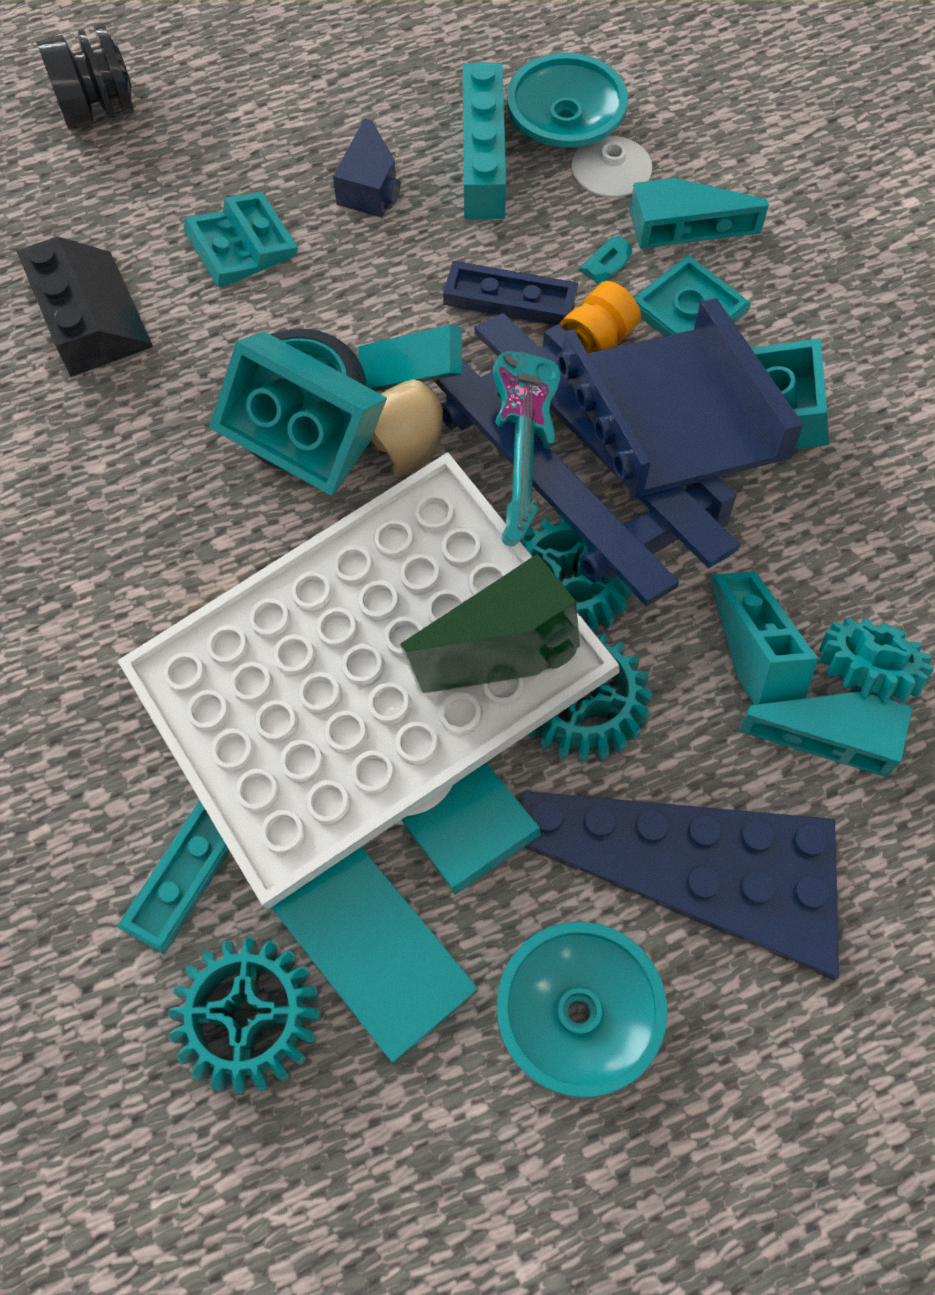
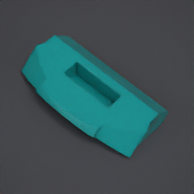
(607, 259)

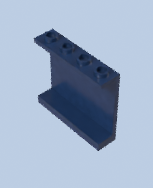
(682, 404)

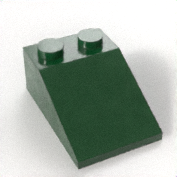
(499, 633)

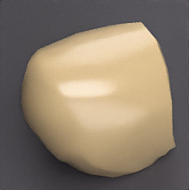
(409, 426)

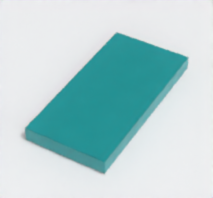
(376, 953)

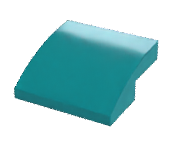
(240, 238)

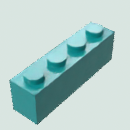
(484, 141)

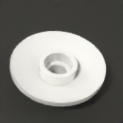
(611, 166)

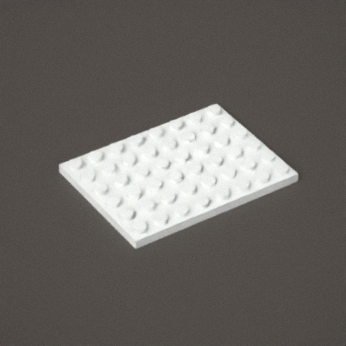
(300, 699)

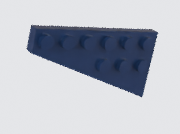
(725, 868)

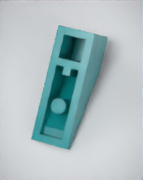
(689, 212)
(762, 640)
(836, 727)

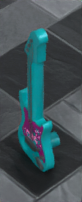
(525, 390)

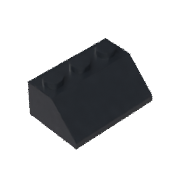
(83, 303)

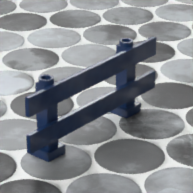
(614, 549)

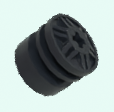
(86, 76)

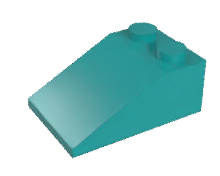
(800, 377)

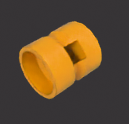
(604, 317)

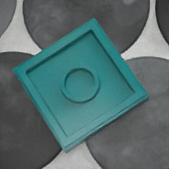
(674, 298)
(472, 828)

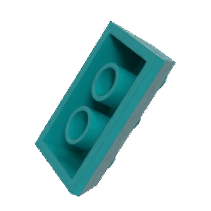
(295, 411)

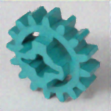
(875, 659)

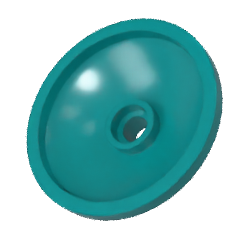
(567, 100)
(607, 976)

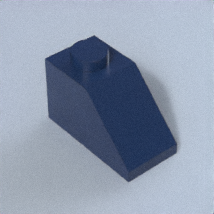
(367, 173)

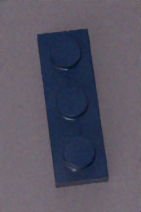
(509, 293)

